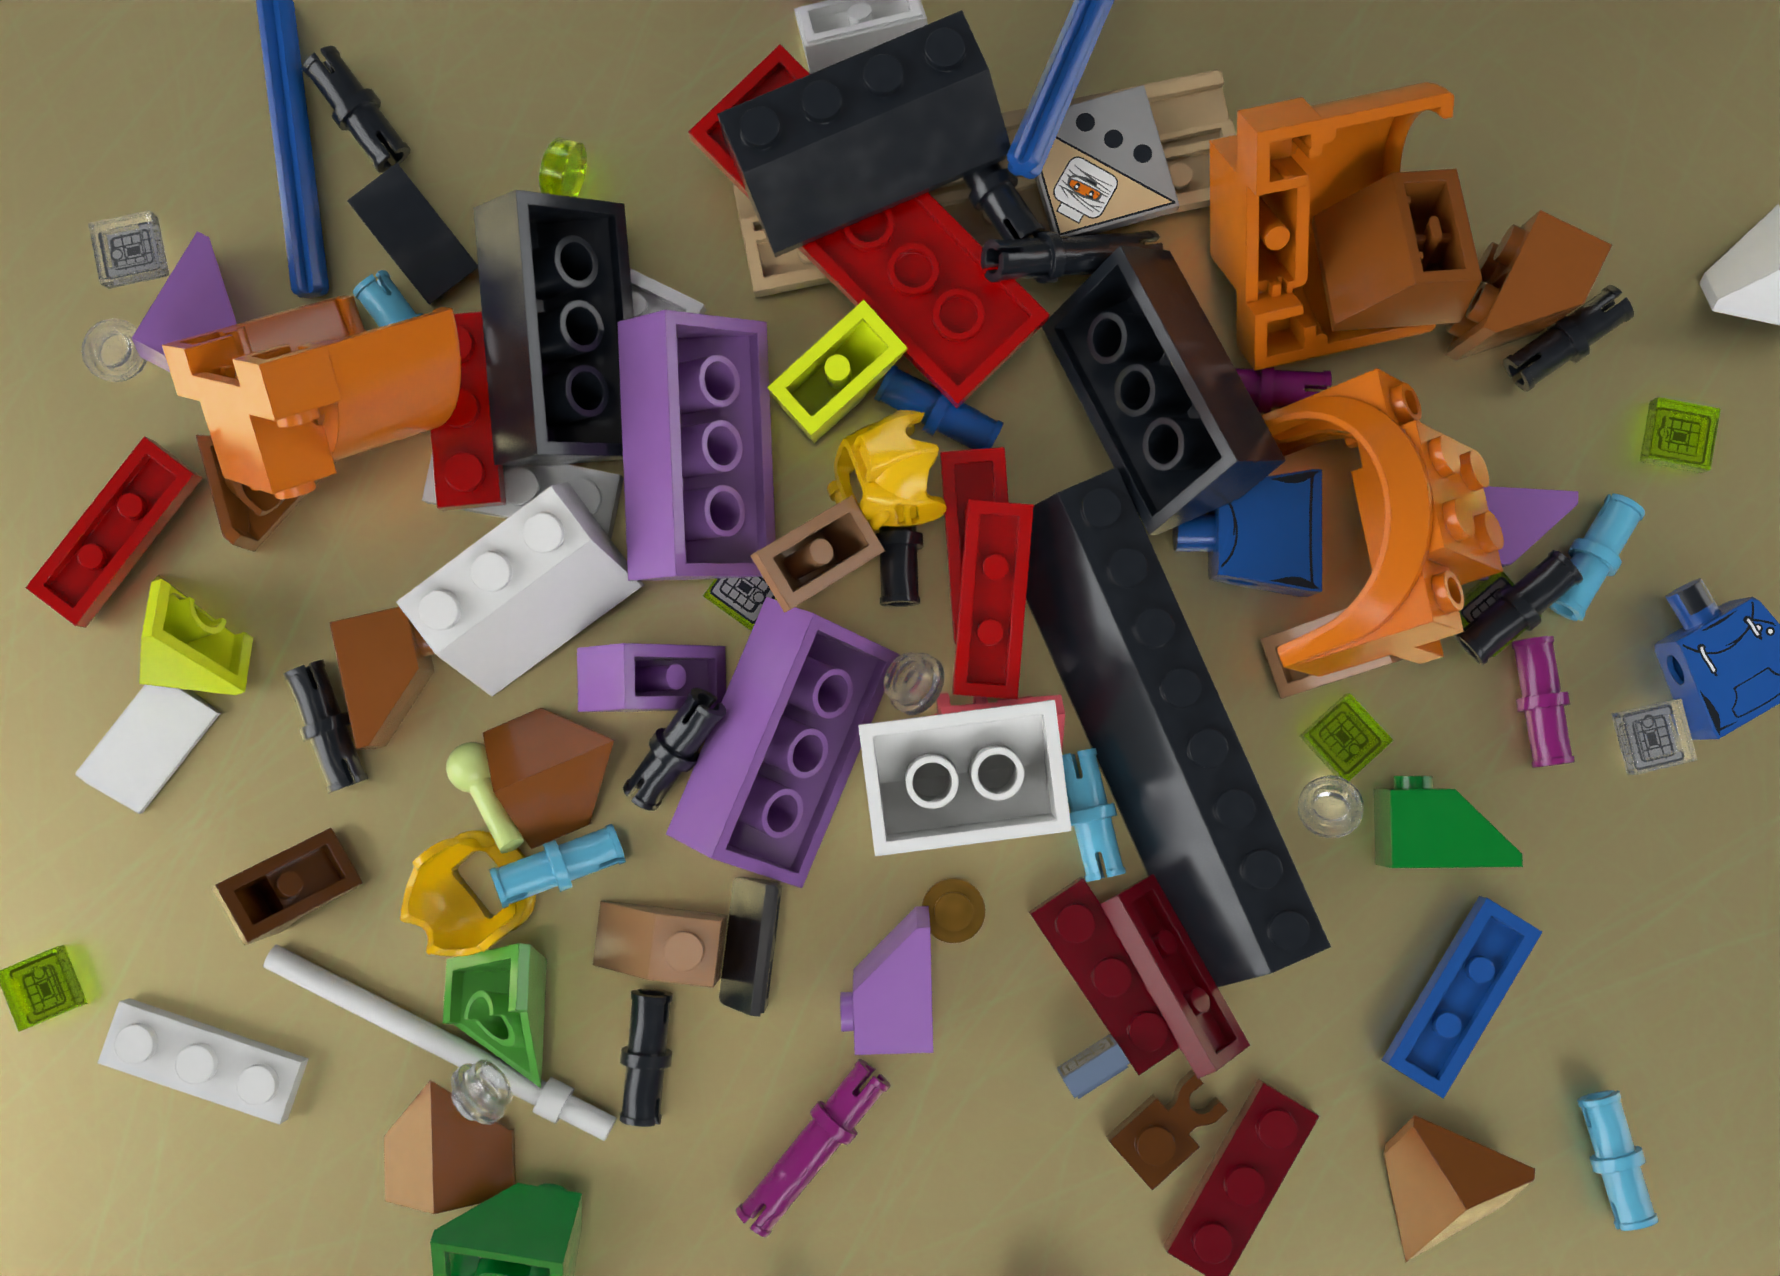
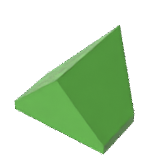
(501, 1003)

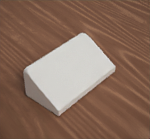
(848, 27)
(147, 745)

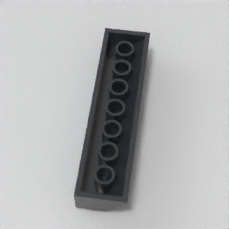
(1164, 734)

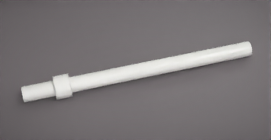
(550, 1101)

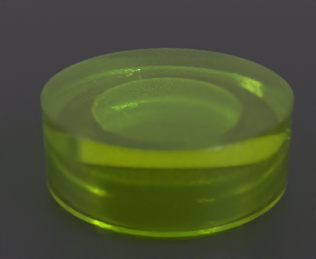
(563, 168)

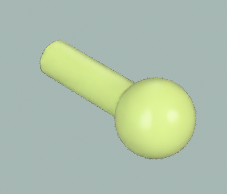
(470, 772)

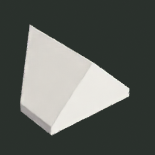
(1748, 274)

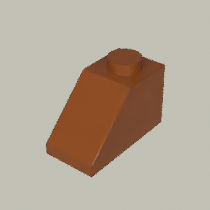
(381, 672)

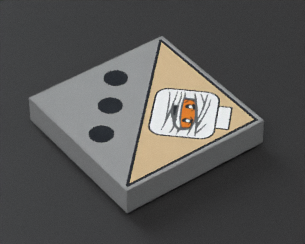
(1106, 167)

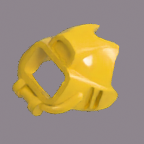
(890, 471)
(449, 908)

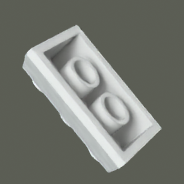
(520, 590)
(964, 777)

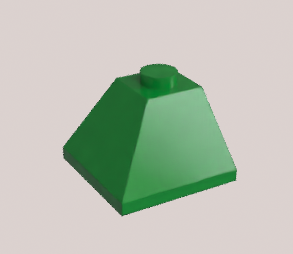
(512, 1234)

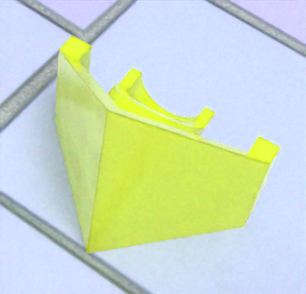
(190, 647)

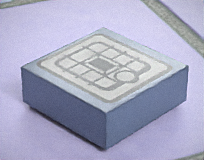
(1093, 1066)

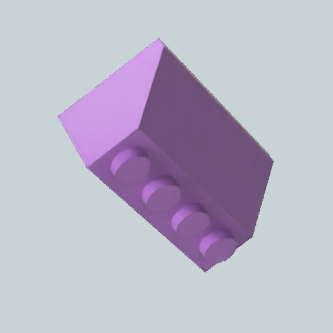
(695, 445)
(783, 745)

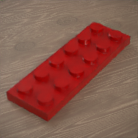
(907, 265)

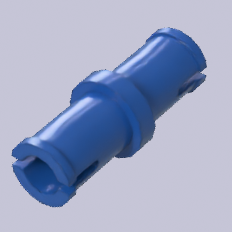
(960, 424)

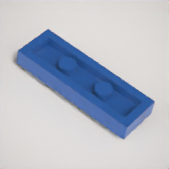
(1461, 996)

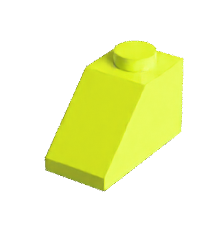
(837, 371)

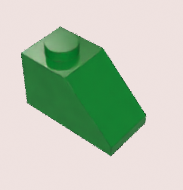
(1435, 829)

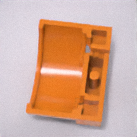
(1263, 198)
(316, 388)

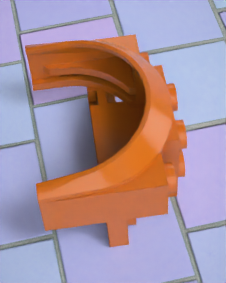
(1419, 518)

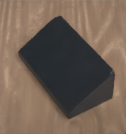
(750, 945)

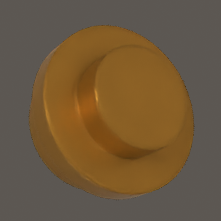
(954, 910)

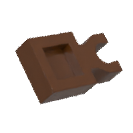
(1158, 1136)

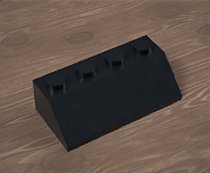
(867, 133)
(550, 317)
(1160, 389)

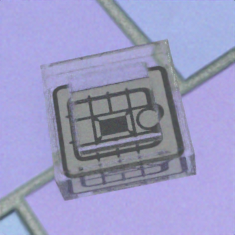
(128, 249)
(1654, 736)

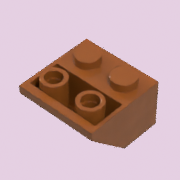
(1398, 253)
(1528, 283)

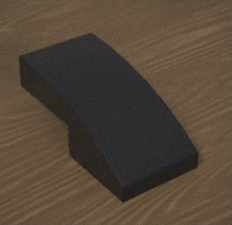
(412, 233)

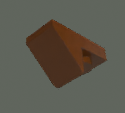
(287, 887)

